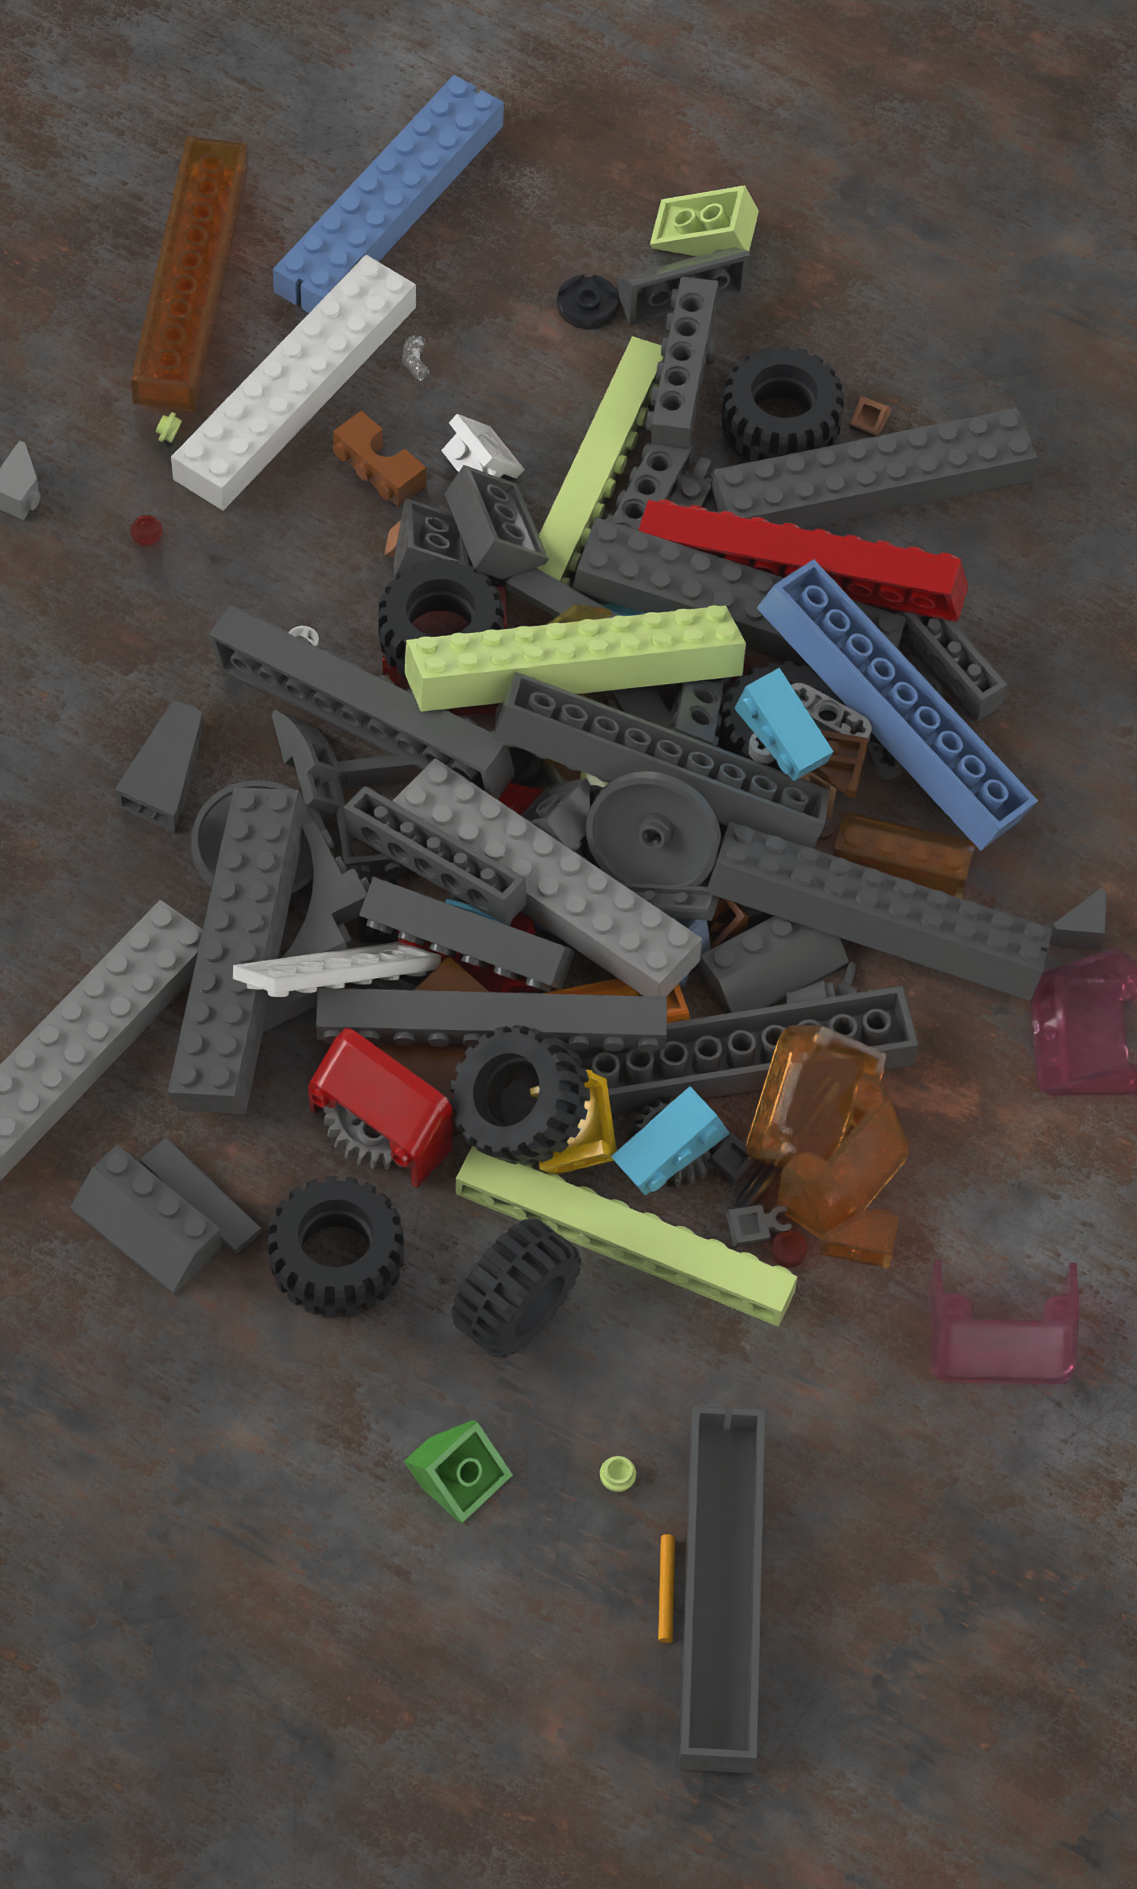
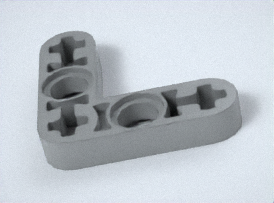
(814, 704)

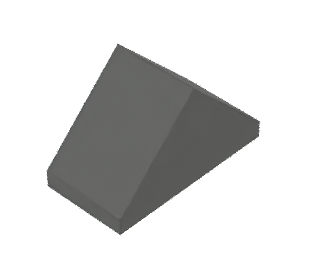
(1083, 925)

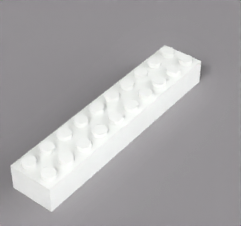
(293, 382)

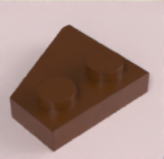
(845, 763)

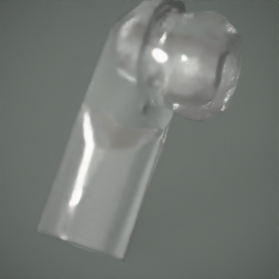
(411, 356)

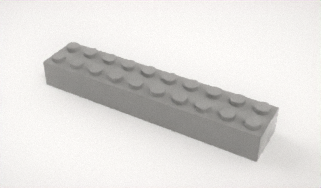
(561, 887)
(93, 1027)

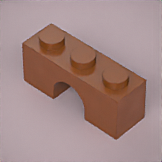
(393, 476)

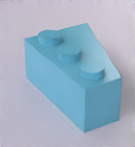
(670, 1141)

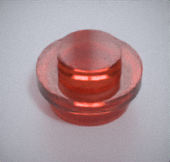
(146, 530)

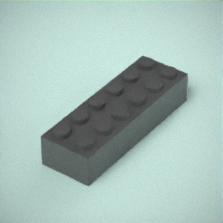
(462, 931)

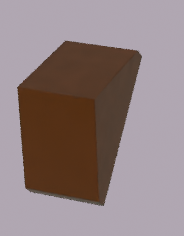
(727, 922)

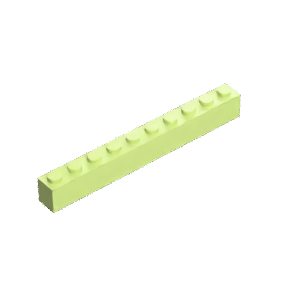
(600, 459)
(629, 1236)

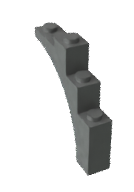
(334, 901)

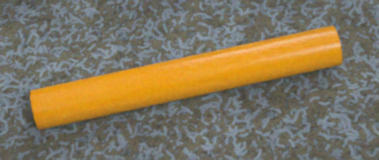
(666, 1588)

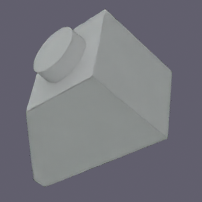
(18, 483)

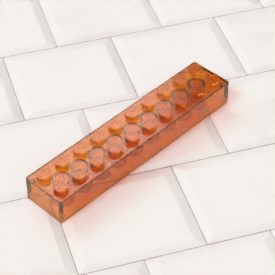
(190, 274)

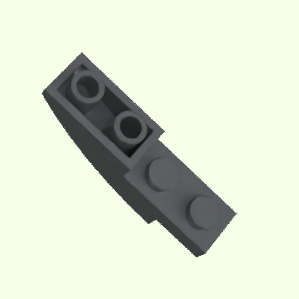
(312, 757)

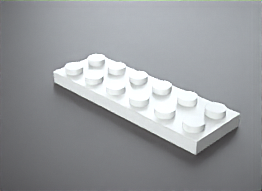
(336, 968)

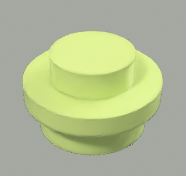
(168, 427)
(618, 1474)

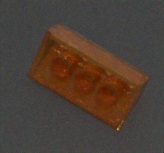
(906, 852)

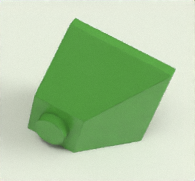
(459, 1469)

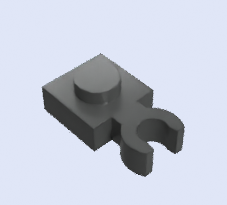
(752, 1226)

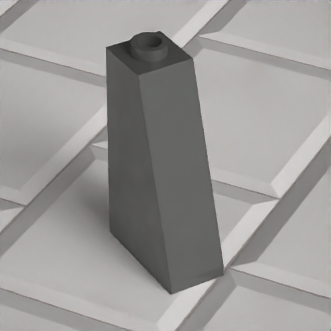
(163, 768)

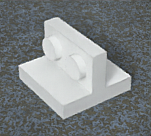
(480, 448)

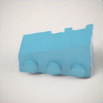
(783, 725)

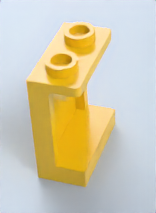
(596, 1138)

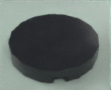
(587, 302)

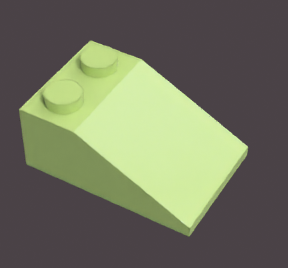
(705, 222)

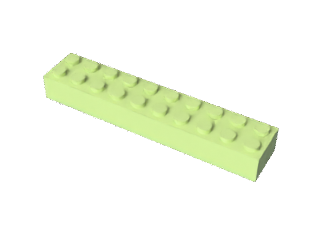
(575, 656)

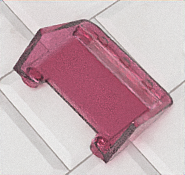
(1082, 1026)

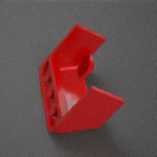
(387, 1099)

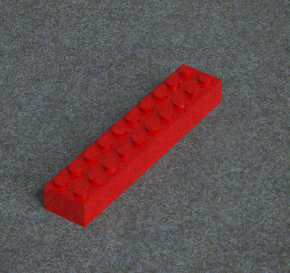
(864, 570)

